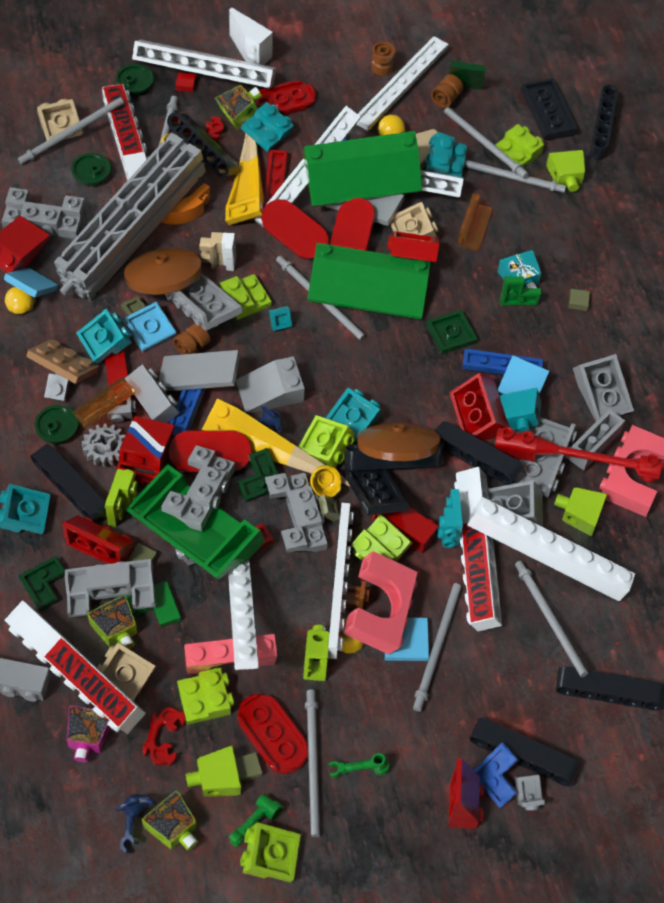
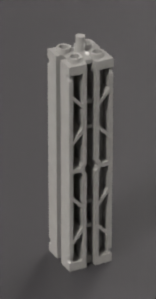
(129, 217)

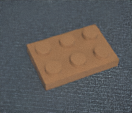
(63, 361)

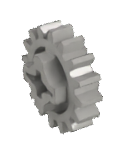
(103, 444)

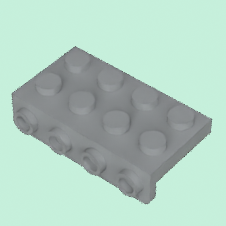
(205, 303)
(547, 467)

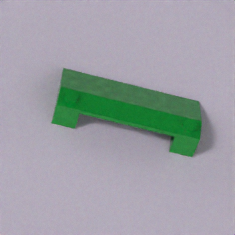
(363, 168)
(368, 281)
(217, 548)

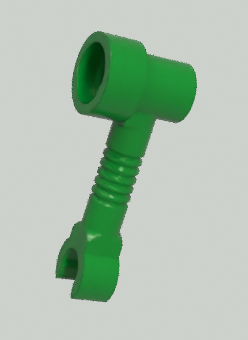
(379, 769)
(267, 807)

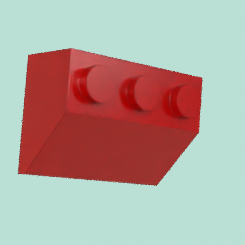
(479, 407)
(96, 540)

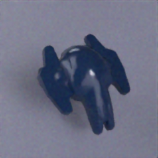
(271, 418)
(132, 807)

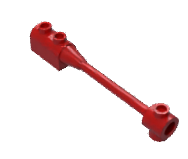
(527, 446)

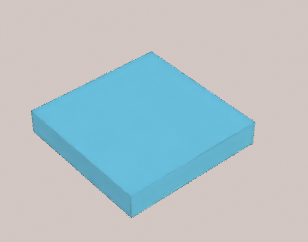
(31, 282)
(149, 327)
(522, 376)
(414, 643)

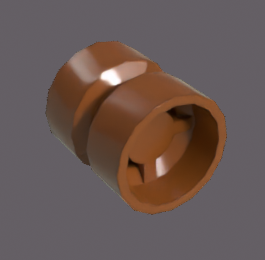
(383, 58)
(447, 91)
(191, 340)

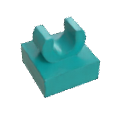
(280, 318)

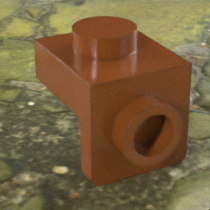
(356, 596)

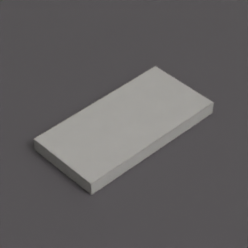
(384, 207)
(199, 370)

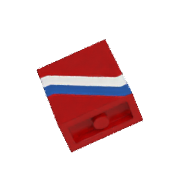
(145, 444)

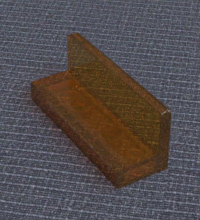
(474, 225)
(103, 402)

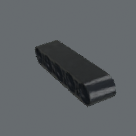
(603, 122)
(210, 148)
(479, 454)
(357, 460)
(69, 482)
(611, 688)
(532, 754)

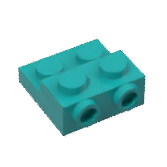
(267, 126)
(445, 155)
(104, 336)
(355, 411)
(23, 509)
(451, 522)

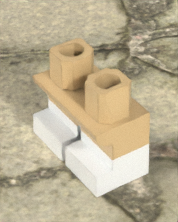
(219, 250)

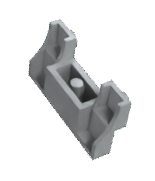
(53, 220)
(205, 491)
(303, 509)
(109, 581)

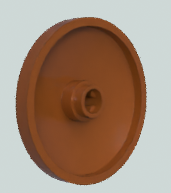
(163, 271)
(398, 441)

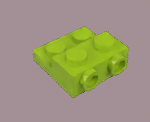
(521, 145)
(247, 293)
(327, 441)
(120, 495)
(383, 539)
(205, 696)
(270, 852)

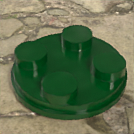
(135, 78)
(91, 169)
(56, 424)

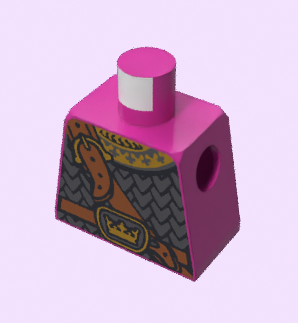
(86, 732)

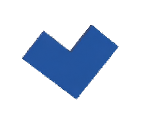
(492, 773)

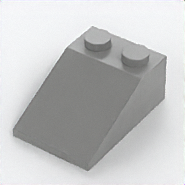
(271, 386)
(603, 386)
(520, 498)

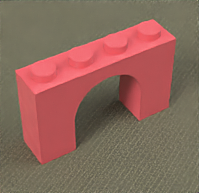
(619, 486)
(399, 585)
(205, 655)

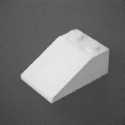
(250, 38)

